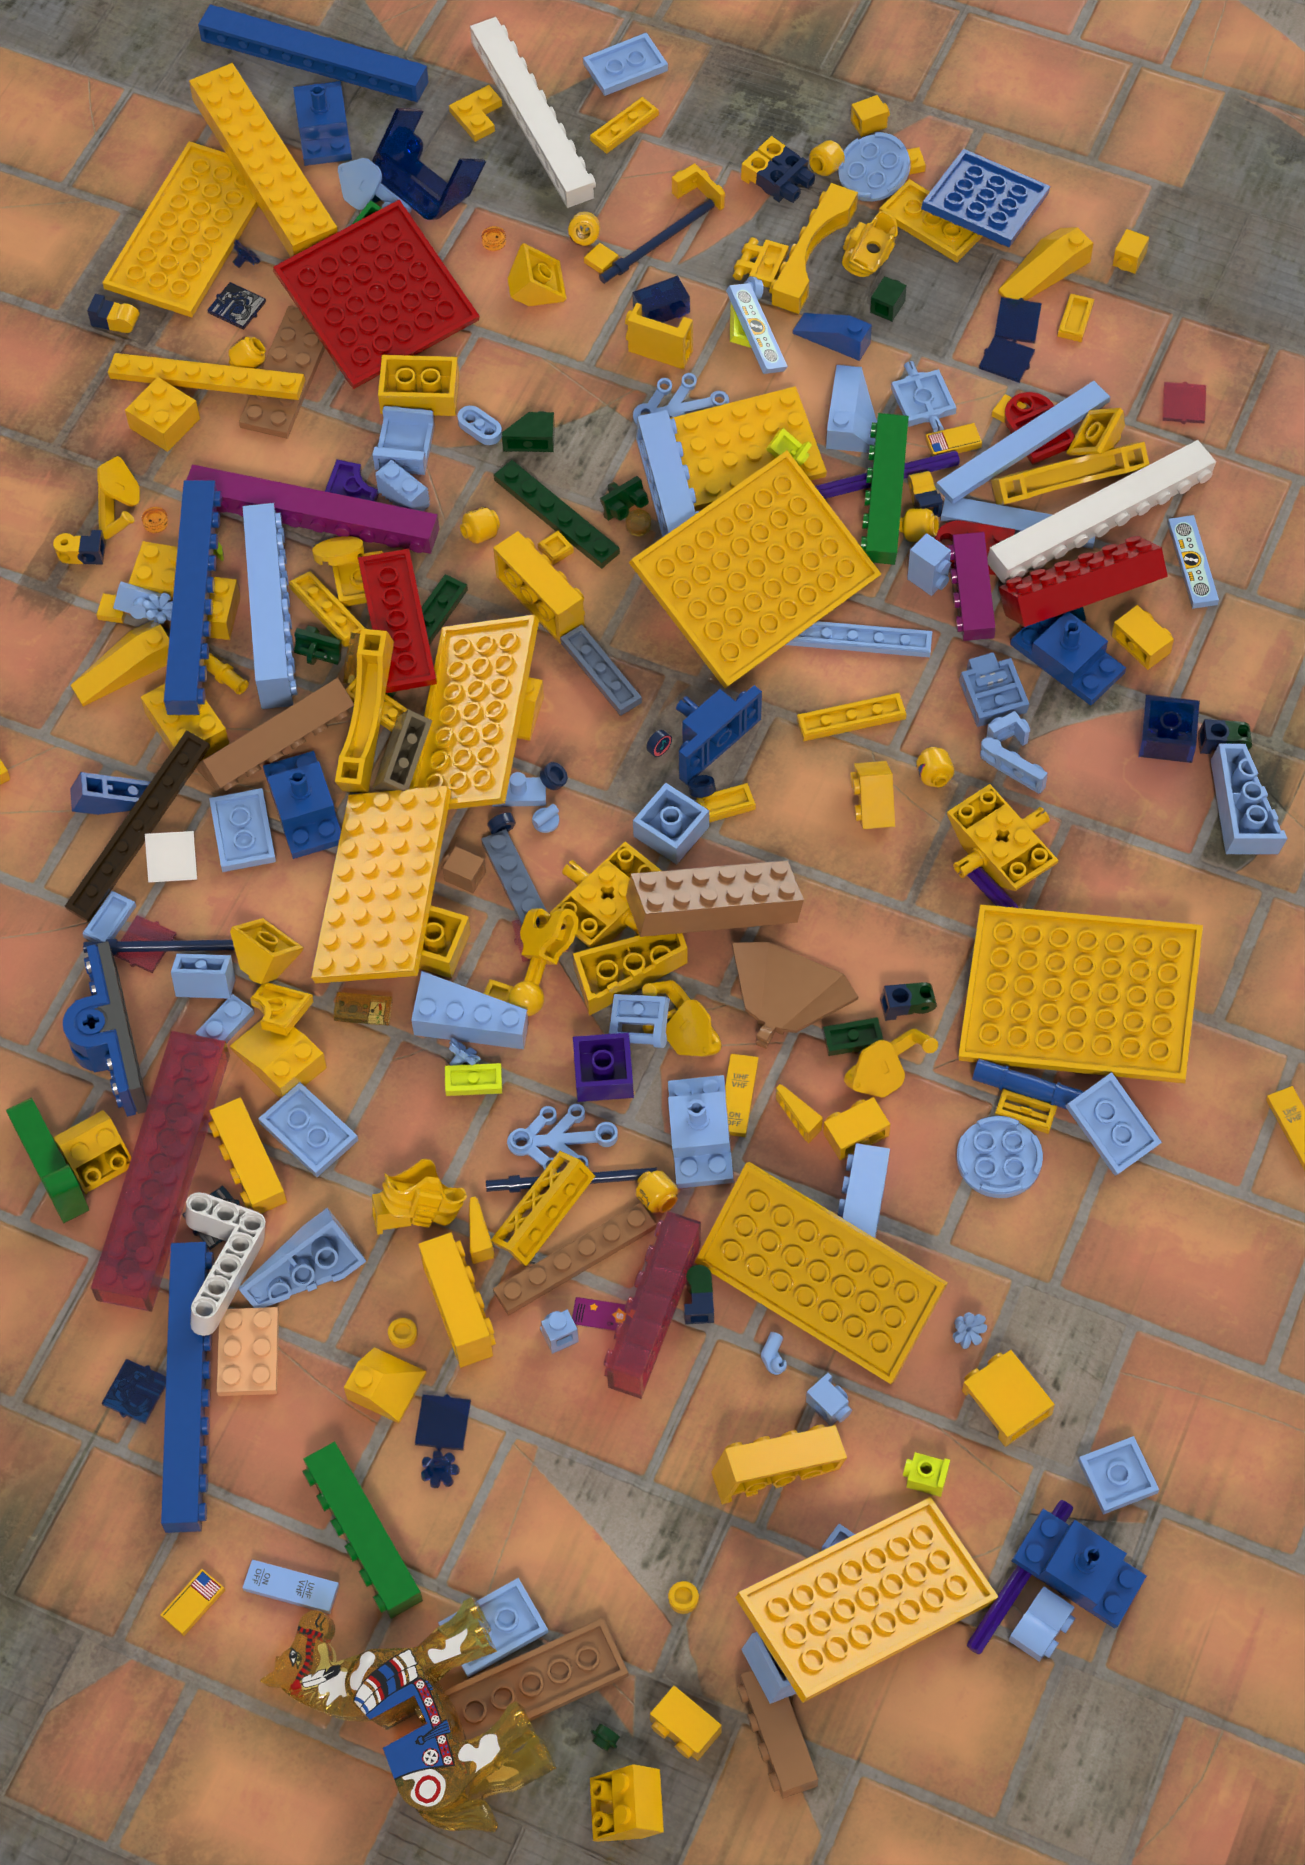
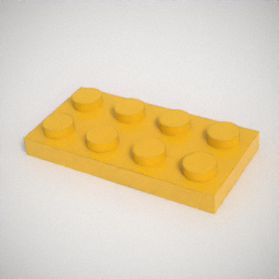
(932, 230)

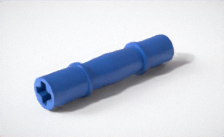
(1024, 1084)

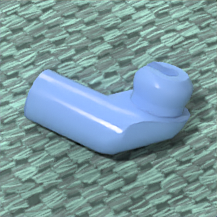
(770, 1355)

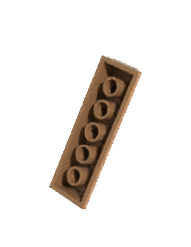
(276, 734)

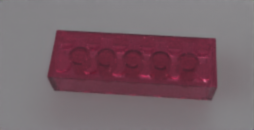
(653, 1305)

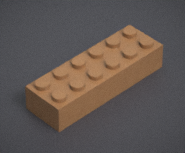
(714, 898)

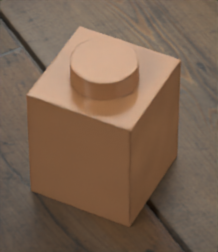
(463, 869)

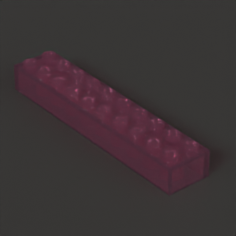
(160, 1172)

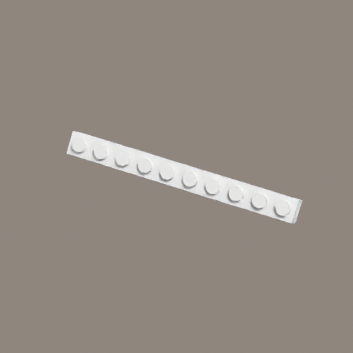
(532, 112)
(1101, 512)

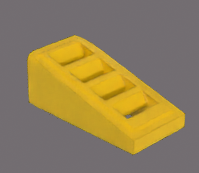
(801, 1115)
(480, 1242)

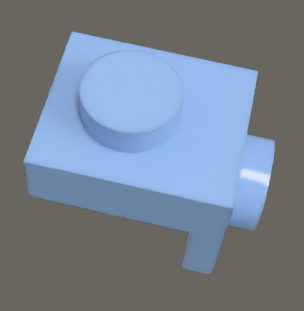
(1007, 726)

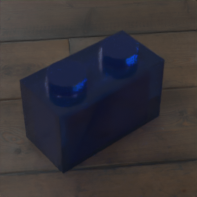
(663, 300)

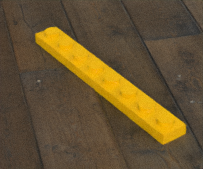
(207, 376)

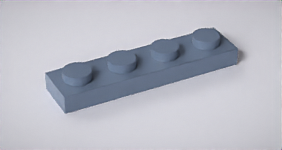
(601, 670)
(512, 874)

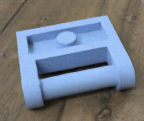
(641, 1011)

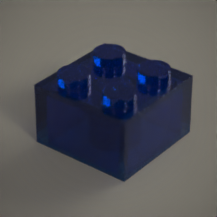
(1169, 728)

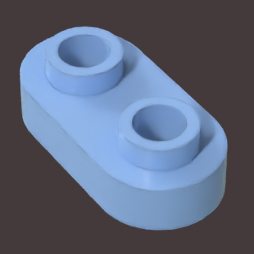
(482, 425)

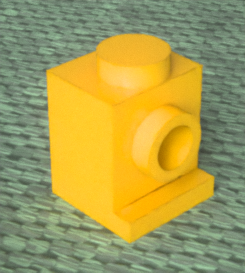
(383, 1219)

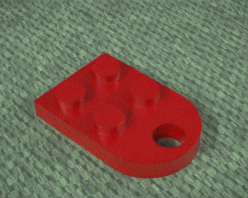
(1017, 418)
(992, 533)

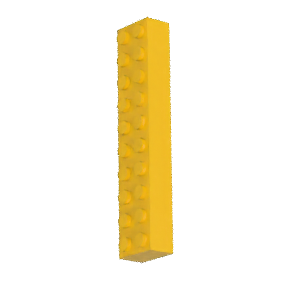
(261, 159)

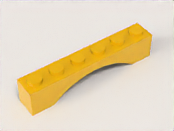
(833, 213)
(1069, 473)
(359, 750)

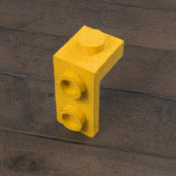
(694, 177)

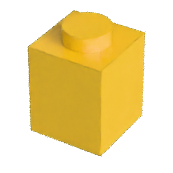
(869, 115)
(1130, 251)

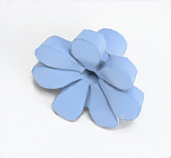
(158, 608)
(462, 1054)
(969, 1329)

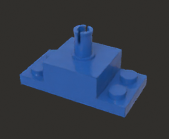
(322, 123)
(1071, 655)
(714, 728)
(303, 804)
(1080, 1566)

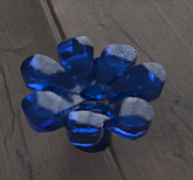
(244, 255)
(439, 1469)

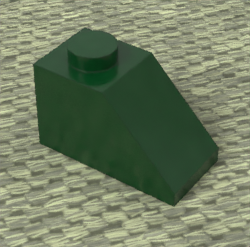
(530, 433)

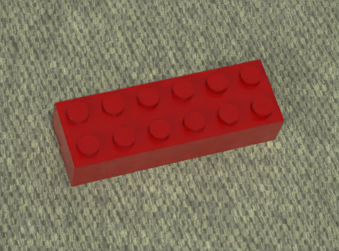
(1082, 581)

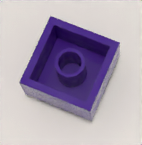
(603, 1067)

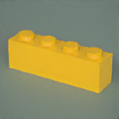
(247, 1156)

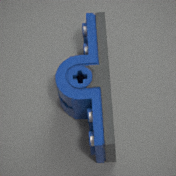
(102, 1033)

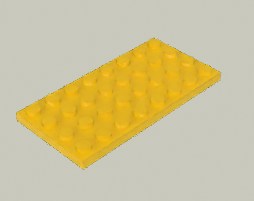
(184, 233)
(476, 709)
(382, 885)
(821, 1272)
(866, 1599)

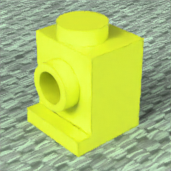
(928, 1483)

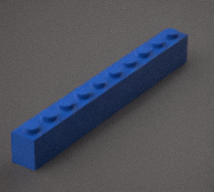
(313, 53)
(191, 598)
(186, 1394)

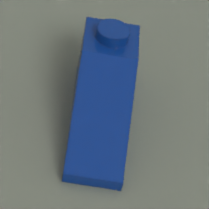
(836, 332)
(105, 794)

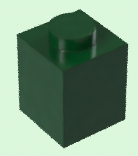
(888, 298)

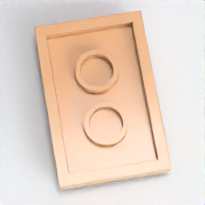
(248, 1352)

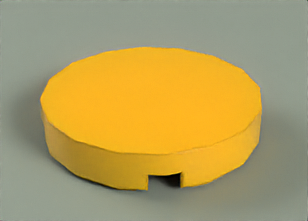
(338, 550)

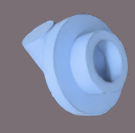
(546, 819)

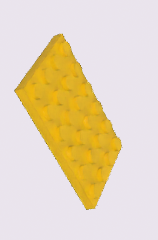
(731, 441)

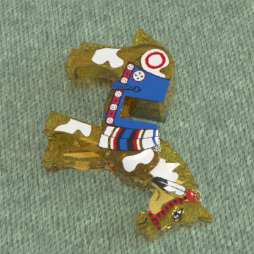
(434, 1764)

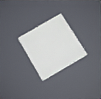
(170, 856)

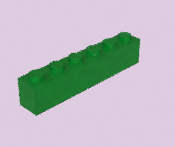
(886, 488)
(362, 1529)

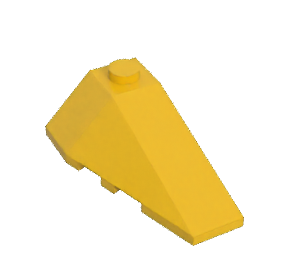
(1048, 263)
(130, 659)

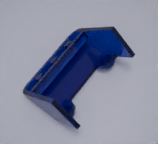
(414, 181)

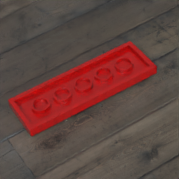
(396, 608)

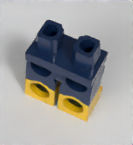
(777, 171)

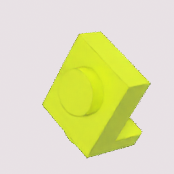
(785, 441)

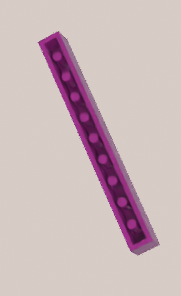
(326, 510)

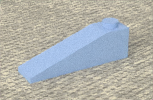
(850, 412)
(310, 1258)

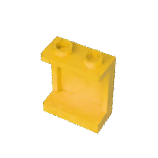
(658, 339)
(1008, 1396)

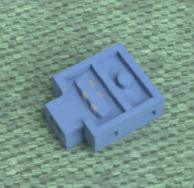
(992, 689)

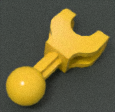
(543, 947)

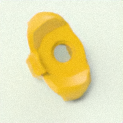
(881, 232)
(421, 1196)

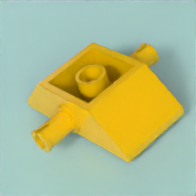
(1000, 840)
(601, 895)

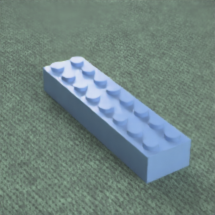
(269, 606)

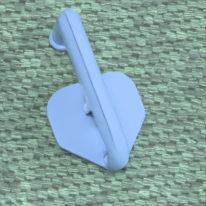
(361, 181)

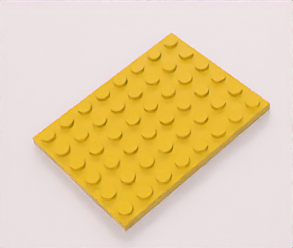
(755, 569)
(1082, 993)

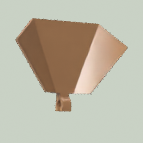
(787, 989)

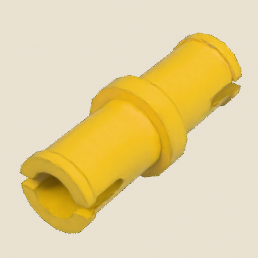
(225, 674)

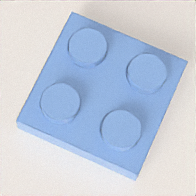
(1118, 1475)

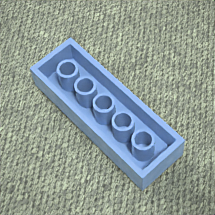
(664, 470)

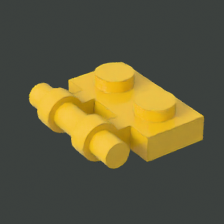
(767, 264)

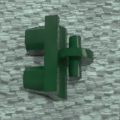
(621, 498)
(317, 646)

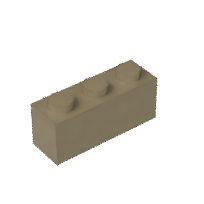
(402, 752)

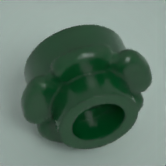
(605, 1737)

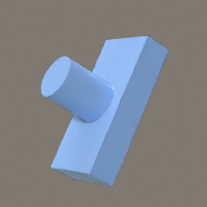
(131, 598)
(524, 791)

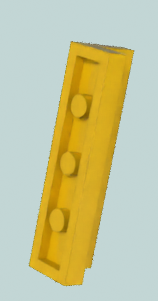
(546, 1208)

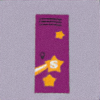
(598, 1313)

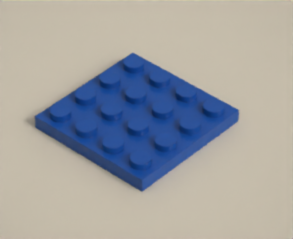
(985, 197)

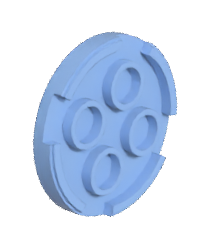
(875, 166)
(999, 1157)

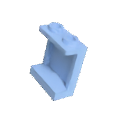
(405, 439)

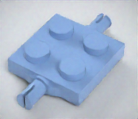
(923, 397)

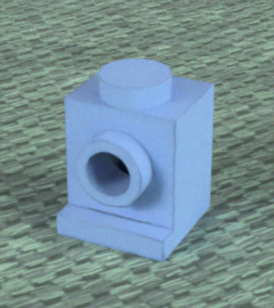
(557, 1326)
(828, 1400)

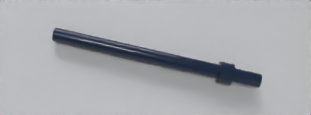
(622, 265)
(165, 946)
(515, 1183)

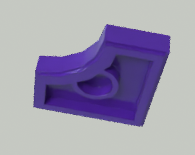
(347, 481)

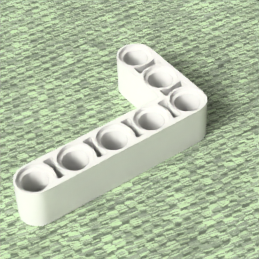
(244, 1237)

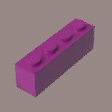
(973, 587)

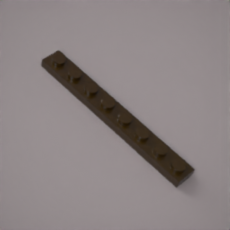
(139, 821)

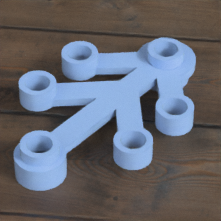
(675, 406)
(557, 1138)

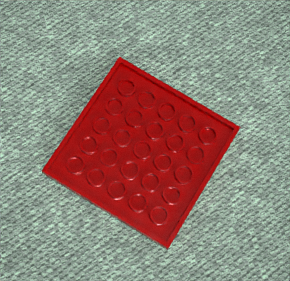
(375, 293)

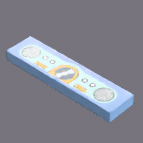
(756, 328)
(1193, 562)

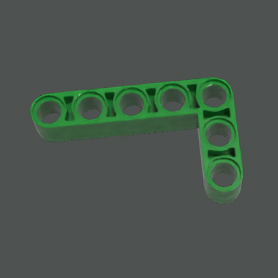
(47, 1160)

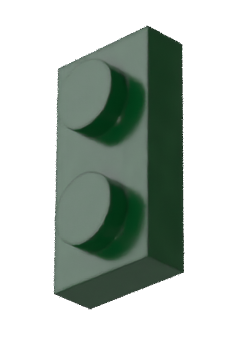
(851, 1036)

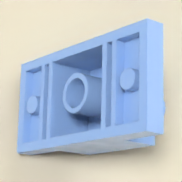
(700, 1131)

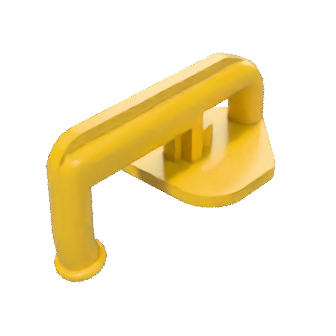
(115, 483)
(690, 1026)
(879, 1067)

